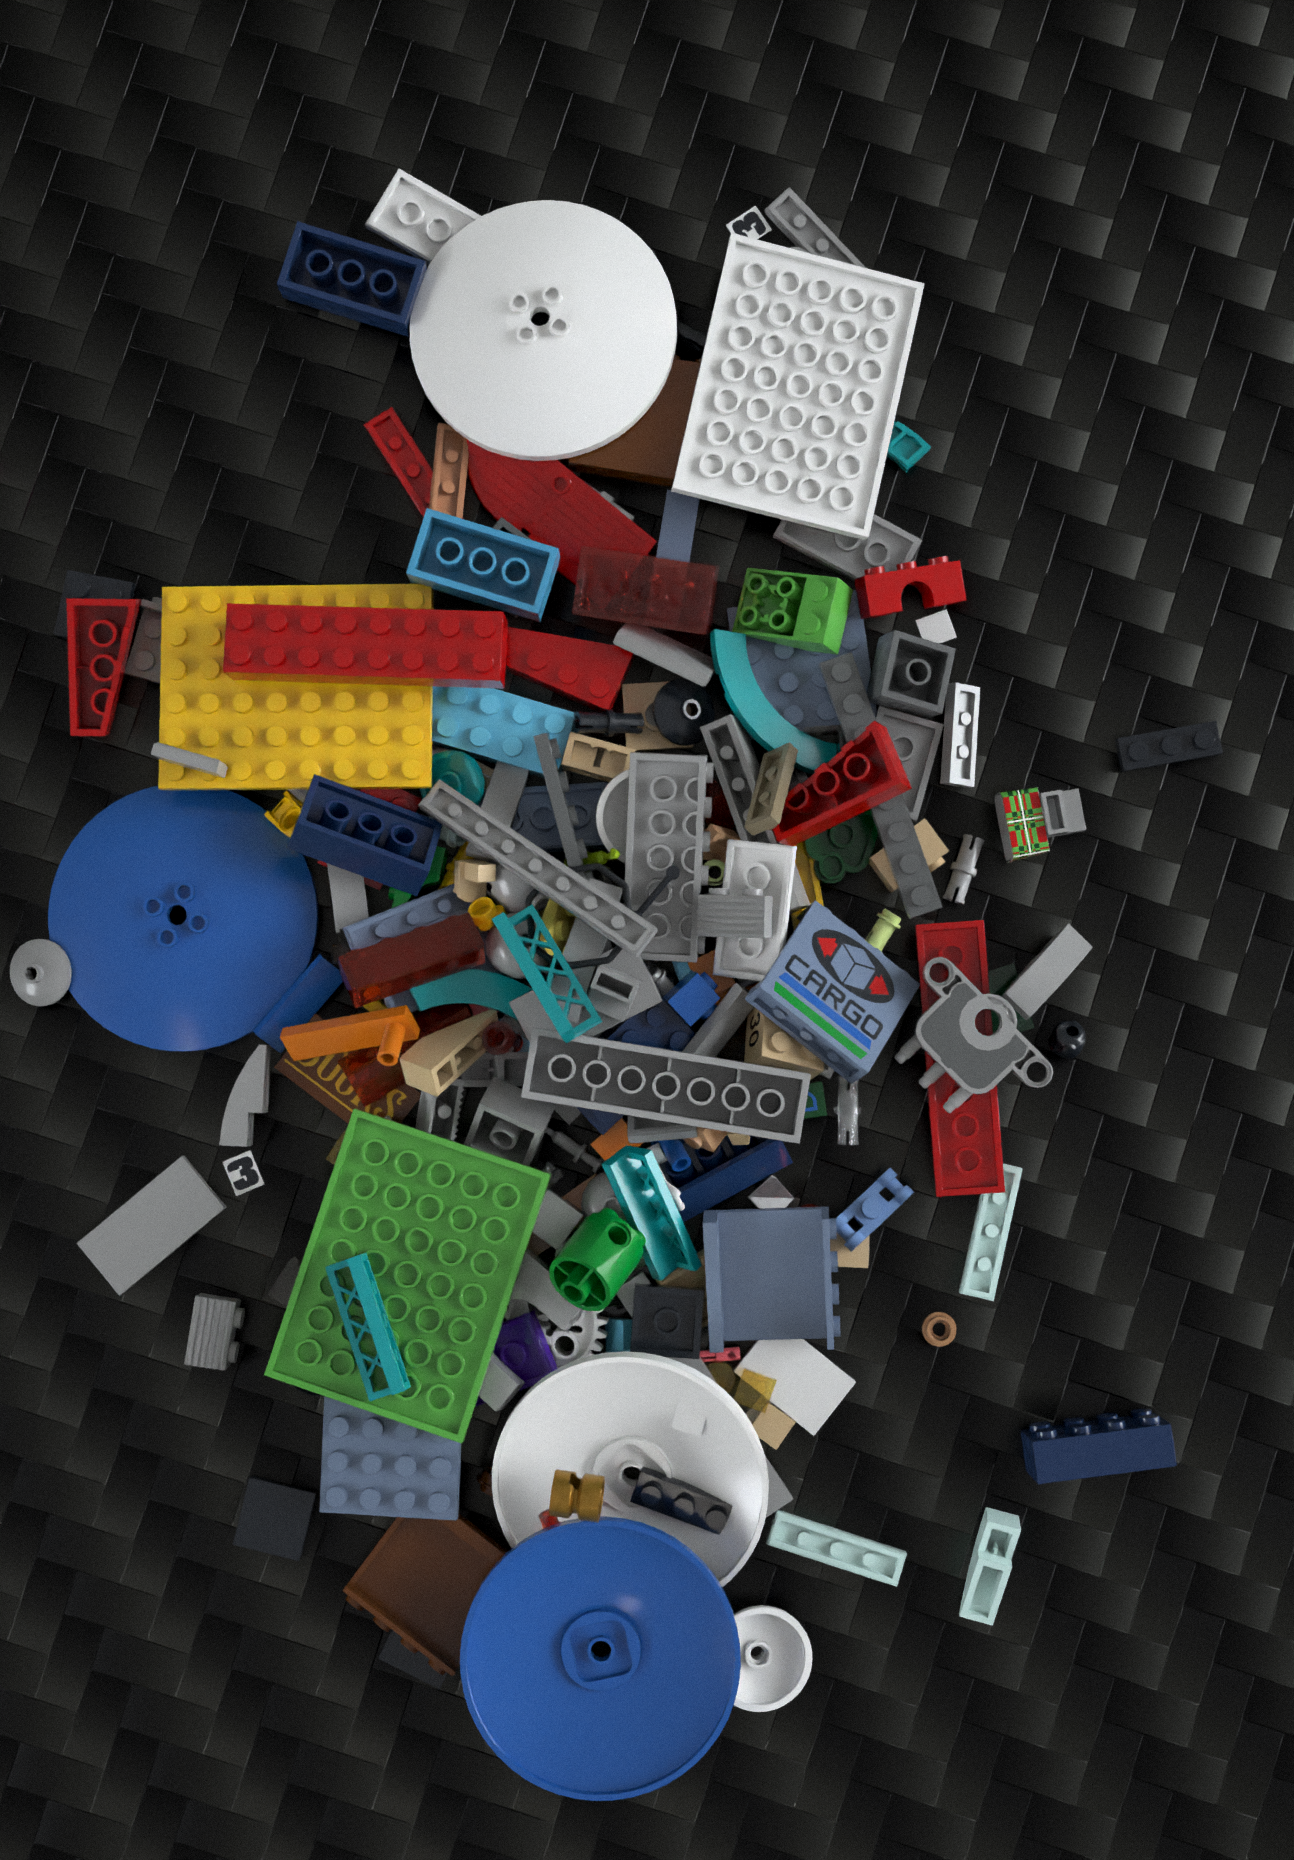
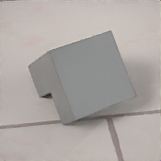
(1062, 812)
(613, 992)
(556, 1219)

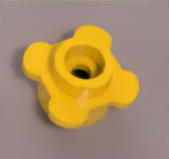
(482, 912)

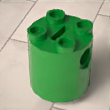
(597, 1260)

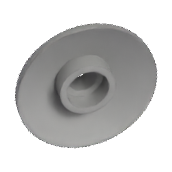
(52, 970)

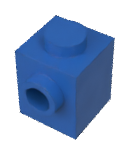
(693, 997)

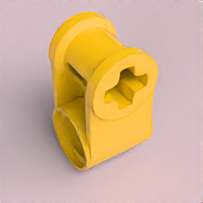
(285, 813)

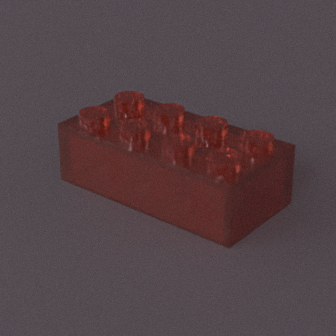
(645, 589)

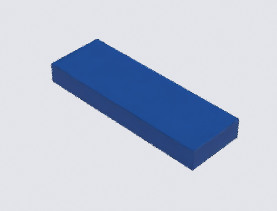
(300, 1001)

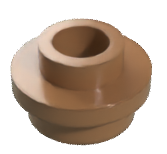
(944, 1338)

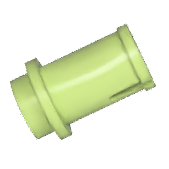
(719, 865)
(883, 929)

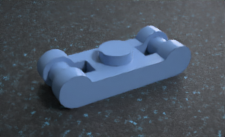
(871, 1209)

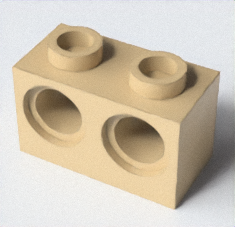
(595, 757)

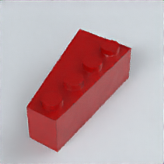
(97, 658)
(569, 666)

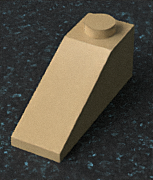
(446, 1054)

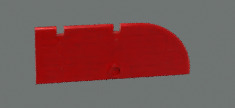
(552, 506)

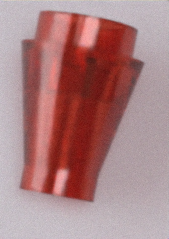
(501, 1039)

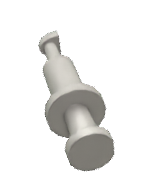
(575, 1149)

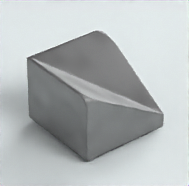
(770, 1194)

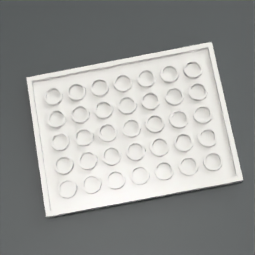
(798, 387)

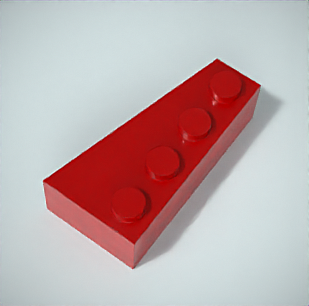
(846, 786)

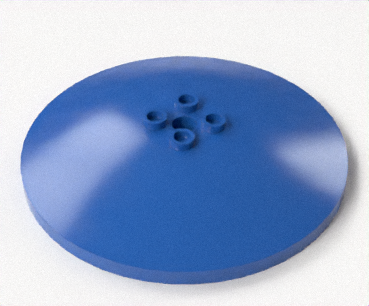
(244, 929)
(589, 1720)

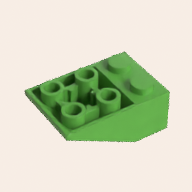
(793, 609)

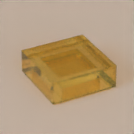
(754, 1390)

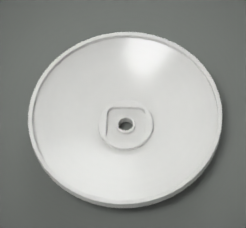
(554, 384)
(619, 1415)

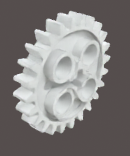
(583, 1341)

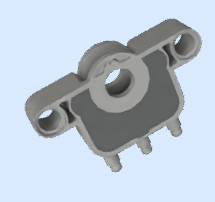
(958, 1048)

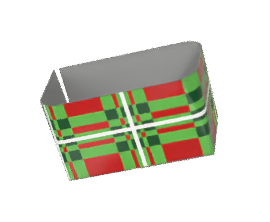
(1021, 823)

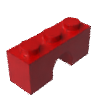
(938, 583)

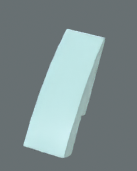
(990, 1565)

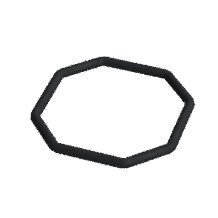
(590, 962)

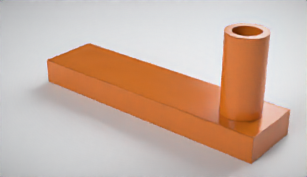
(354, 1032)

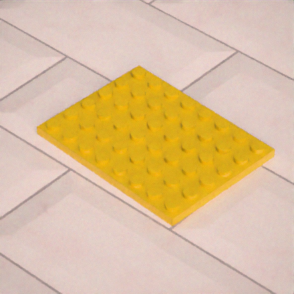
(285, 731)

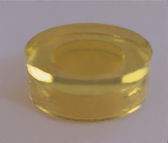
(722, 1374)

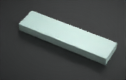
(990, 1238)
(836, 1547)

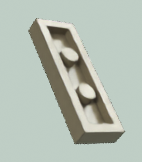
(771, 789)

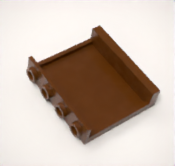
(653, 445)
(424, 1583)

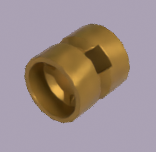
(577, 1495)

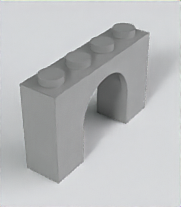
(536, 1288)

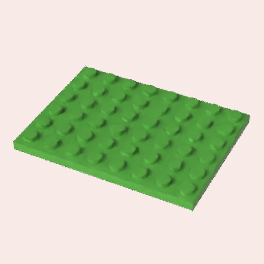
(445, 1251)

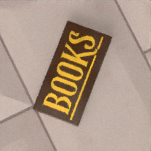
(327, 1084)

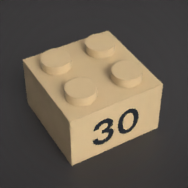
(773, 1047)

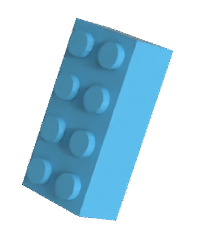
(483, 565)

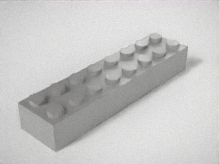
(666, 1085)

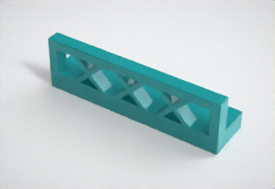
(533, 973)
(649, 1213)
(379, 1327)

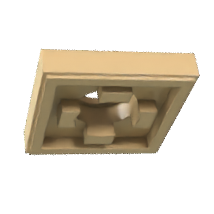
(637, 699)

